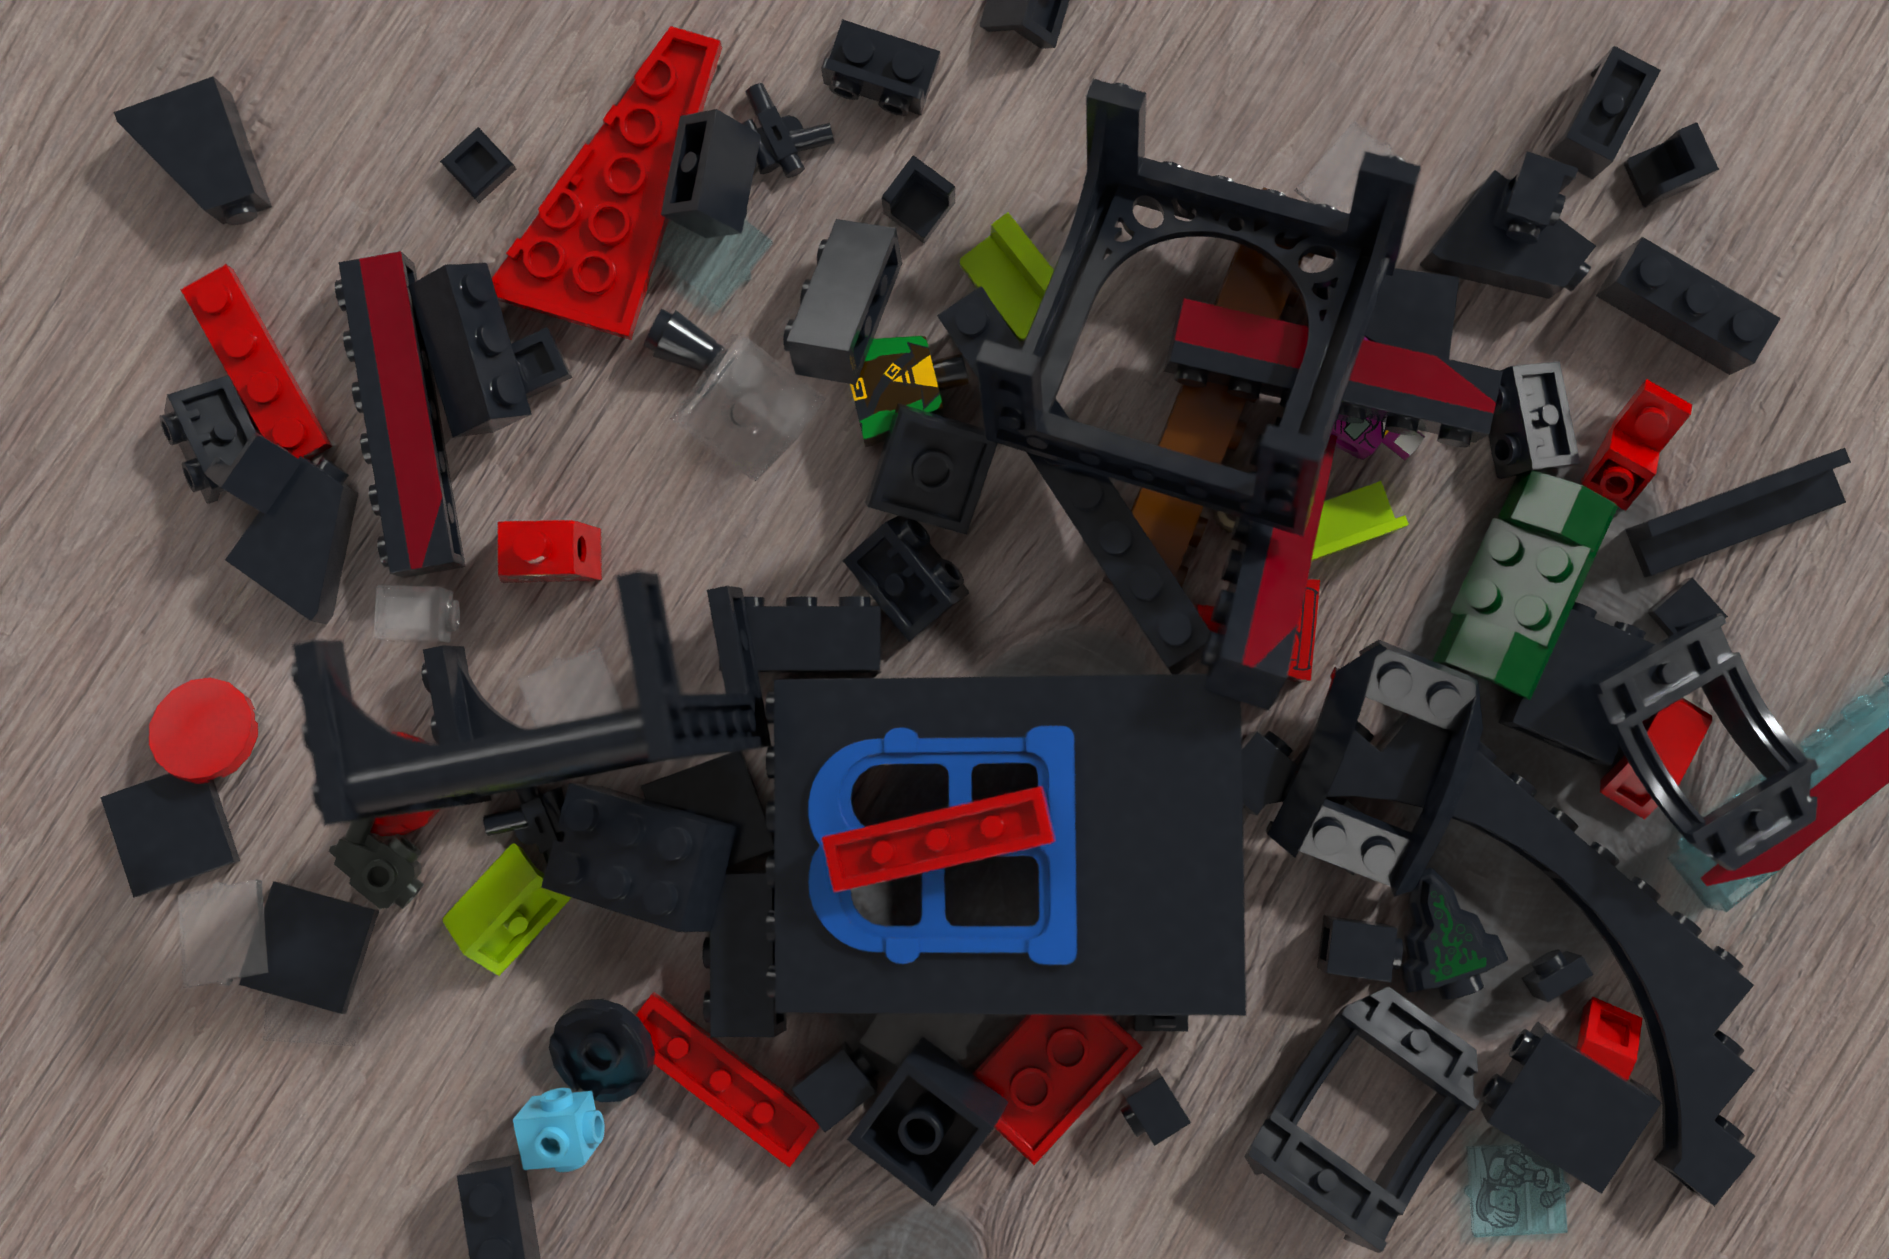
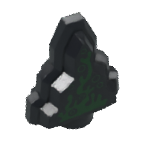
(1446, 943)

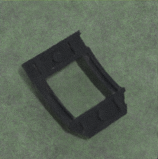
(1668, 672)
(1351, 838)
(1327, 1181)

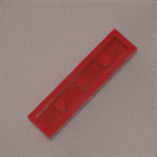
(255, 363)
(938, 839)
(726, 1082)

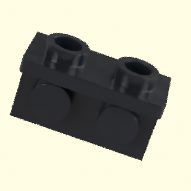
(880, 69)
(1532, 421)
(206, 424)
(906, 575)

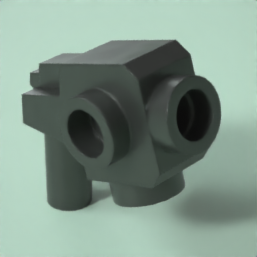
(377, 869)

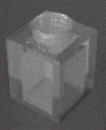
(415, 614)

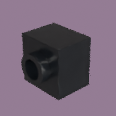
(1153, 1108)

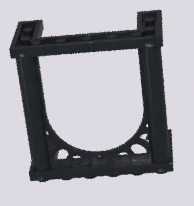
(1365, 244)
(478, 753)

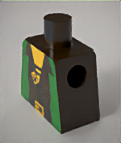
(904, 374)

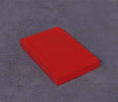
(1052, 1073)

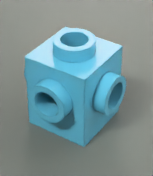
(558, 1130)

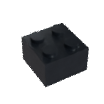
(928, 1121)

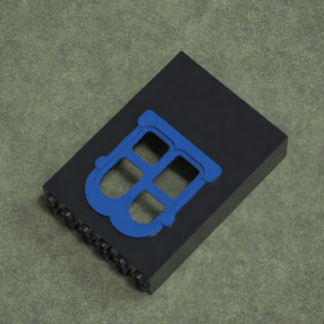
(1131, 894)

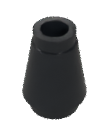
(681, 341)

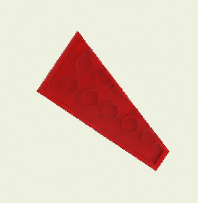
(603, 221)

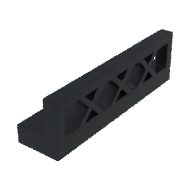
(1738, 514)

